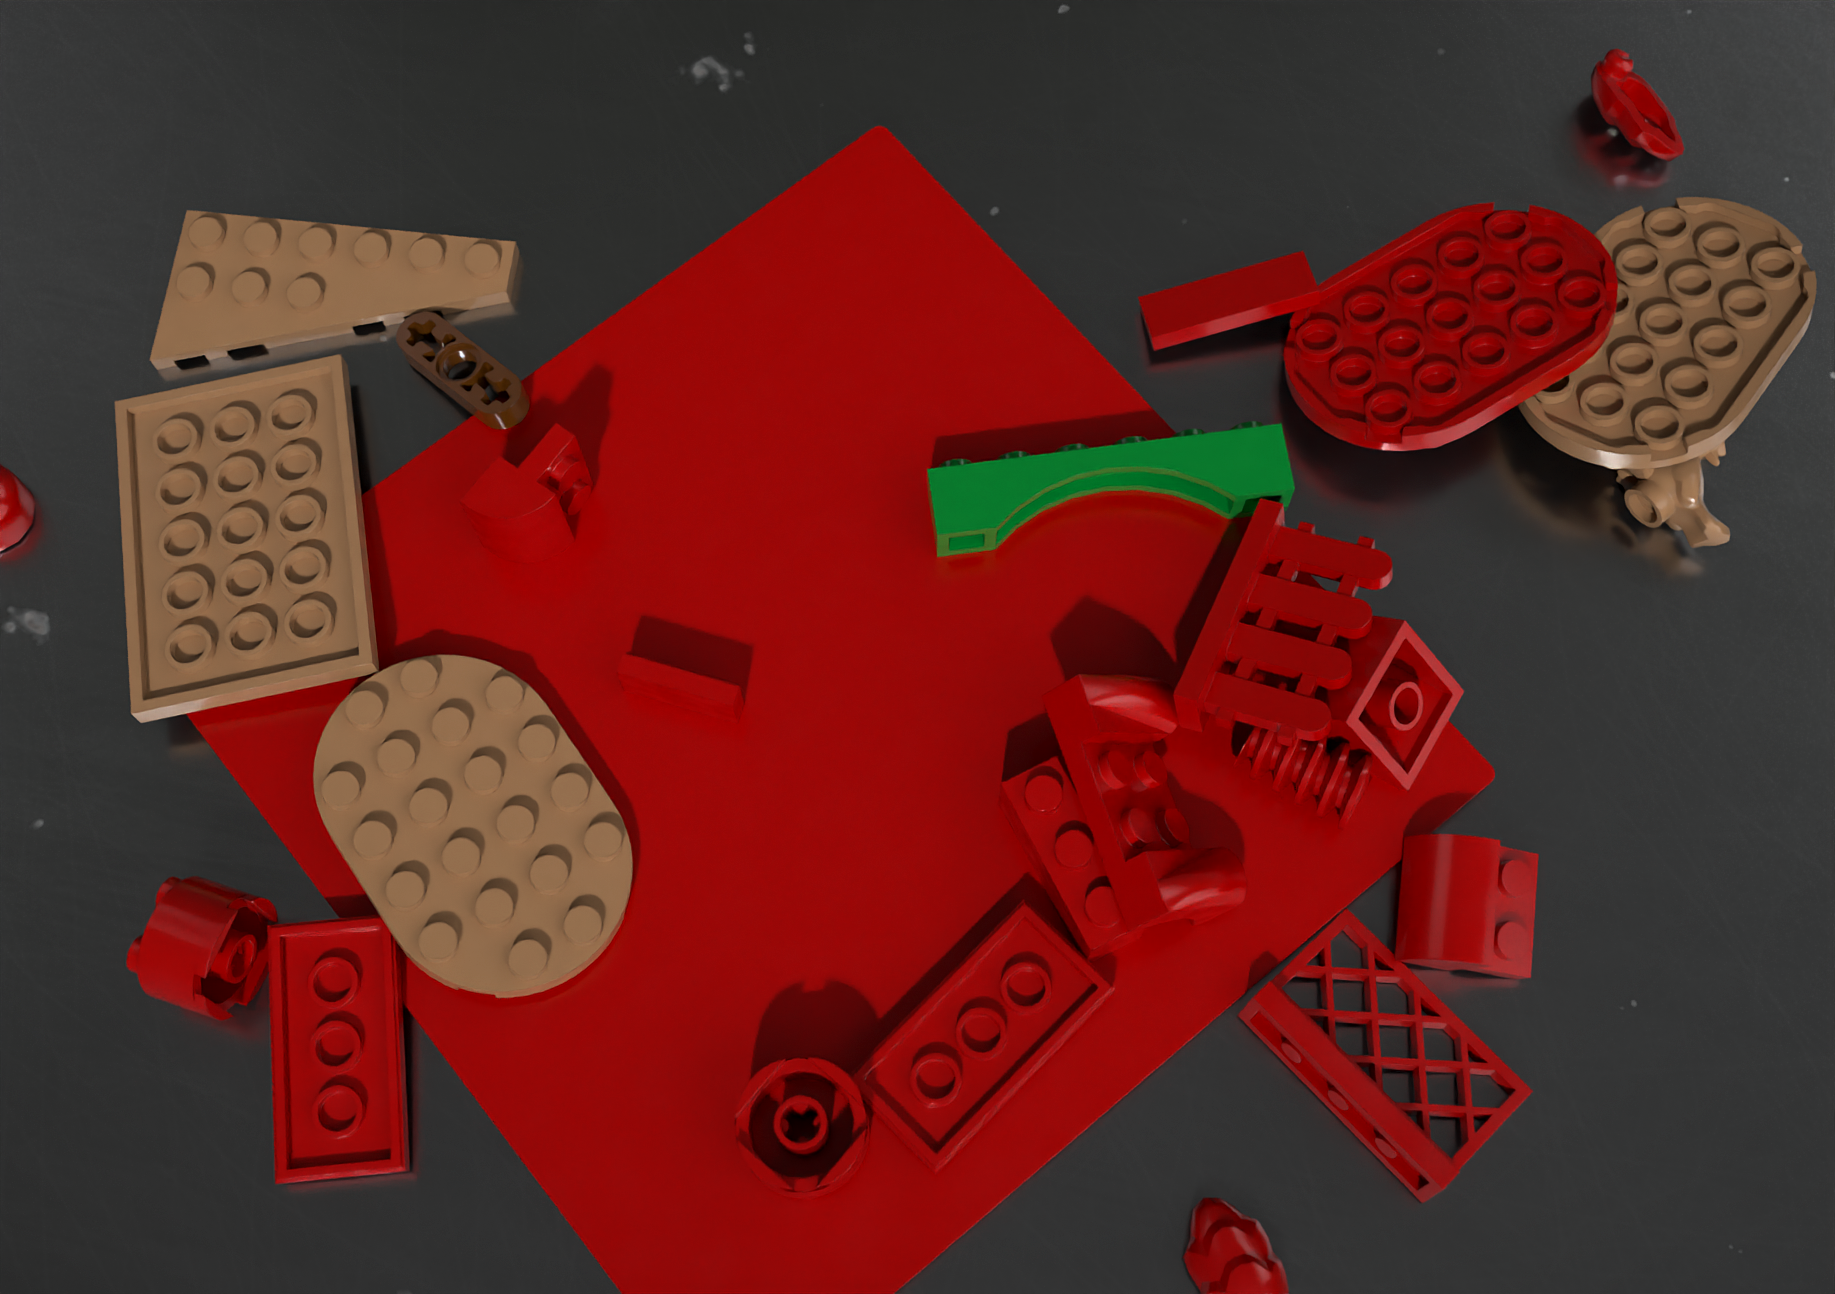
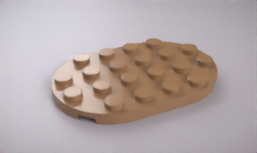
(1698, 333)
(473, 825)

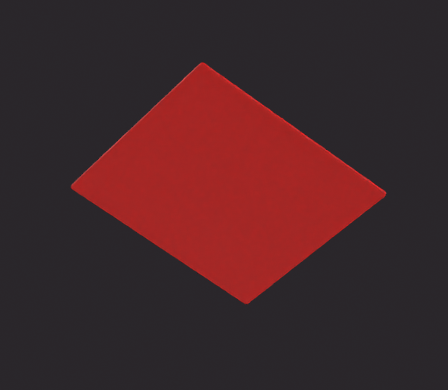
(846, 840)

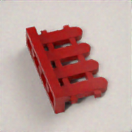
(1251, 591)

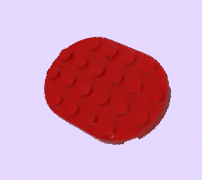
(1450, 326)

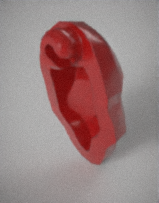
(1634, 106)
(1231, 1252)

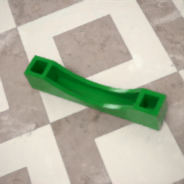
(1225, 471)

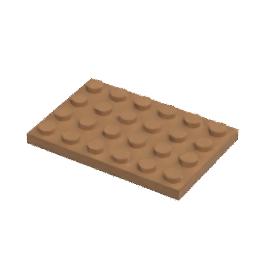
(243, 539)

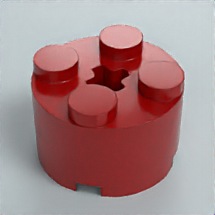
(203, 946)
(801, 1089)

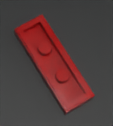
(1229, 300)

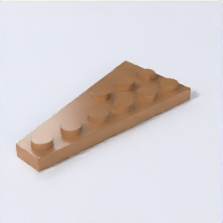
(303, 281)

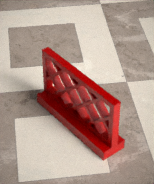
(1360, 1097)

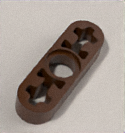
(470, 390)

